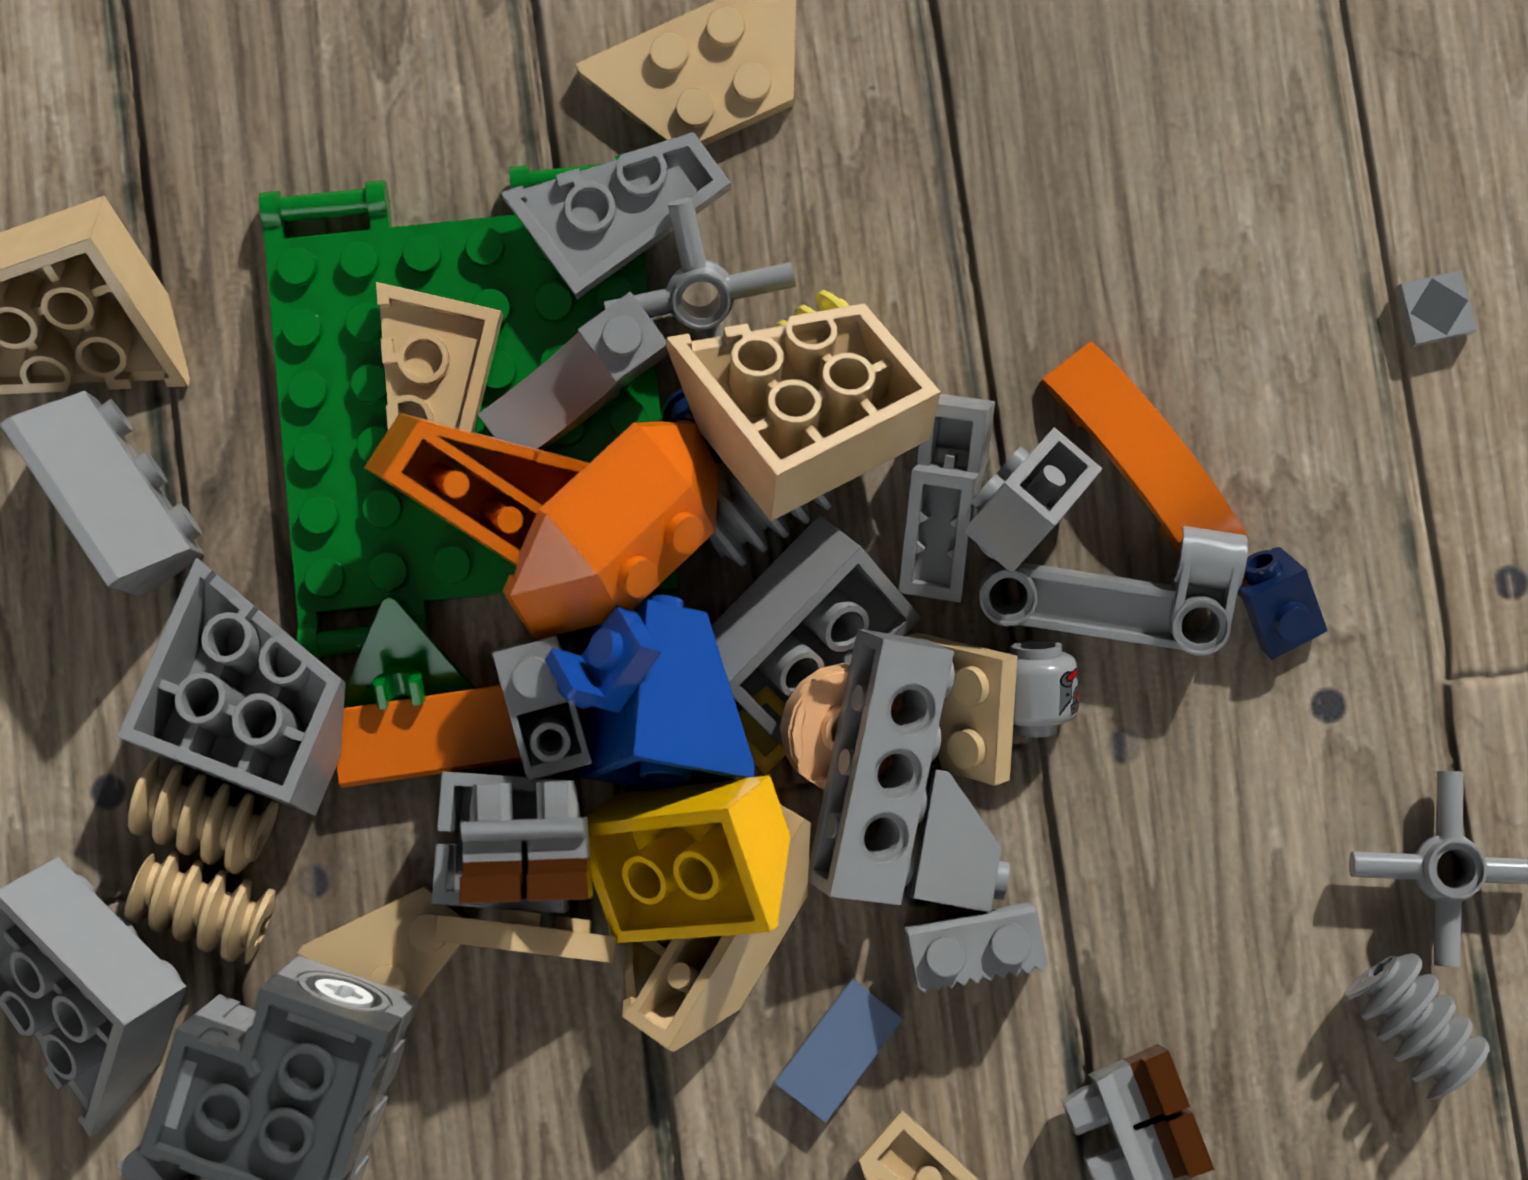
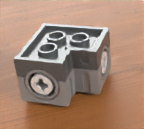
(284, 1083)

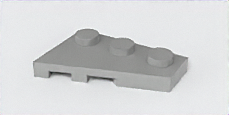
(615, 211)

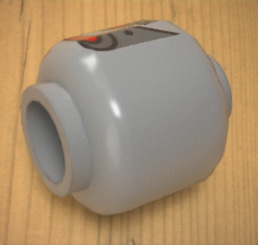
(1044, 687)

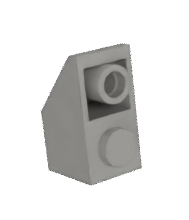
(545, 724)

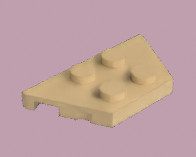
(703, 69)

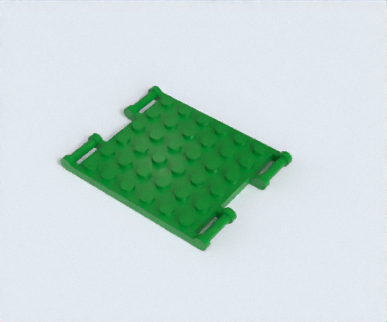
(347, 526)

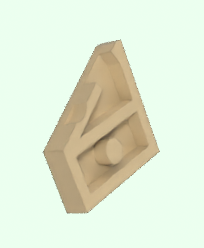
(522, 933)
(390, 944)

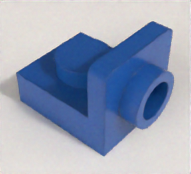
(610, 665)

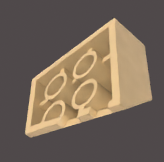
(82, 306)
(805, 402)

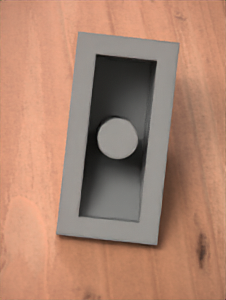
(957, 852)

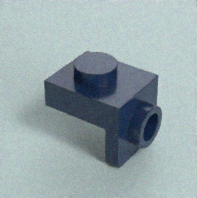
(1280, 602)

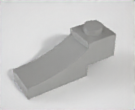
(578, 377)
(940, 495)

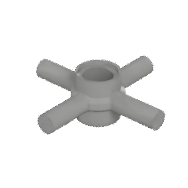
(696, 268)
(1423, 868)

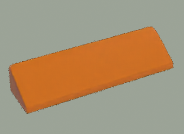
(423, 740)

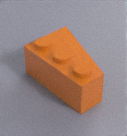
(472, 479)

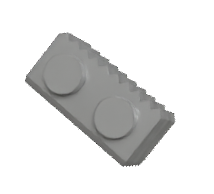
(975, 946)

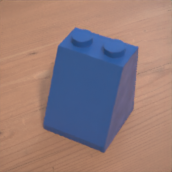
(680, 717)

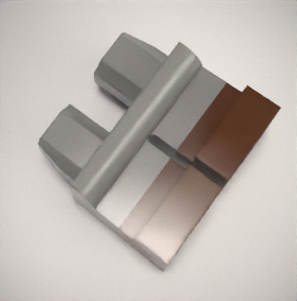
(497, 847)
(1146, 1119)

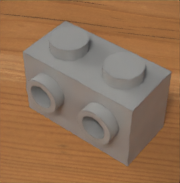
(1029, 498)

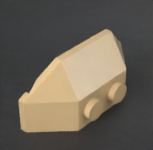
(694, 983)

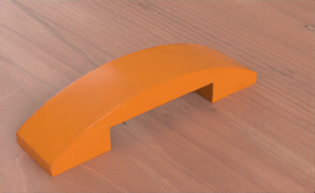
(1140, 444)

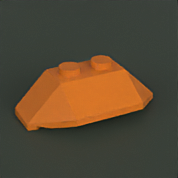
(616, 529)

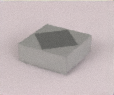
(1436, 308)

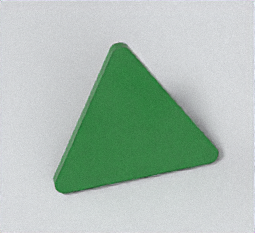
(400, 662)

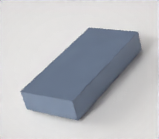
(838, 1050)

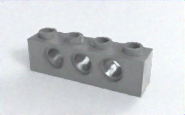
(864, 737)

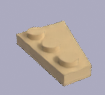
(435, 355)

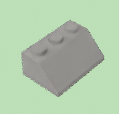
(106, 491)
(805, 617)

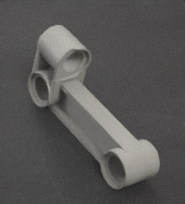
(1128, 609)

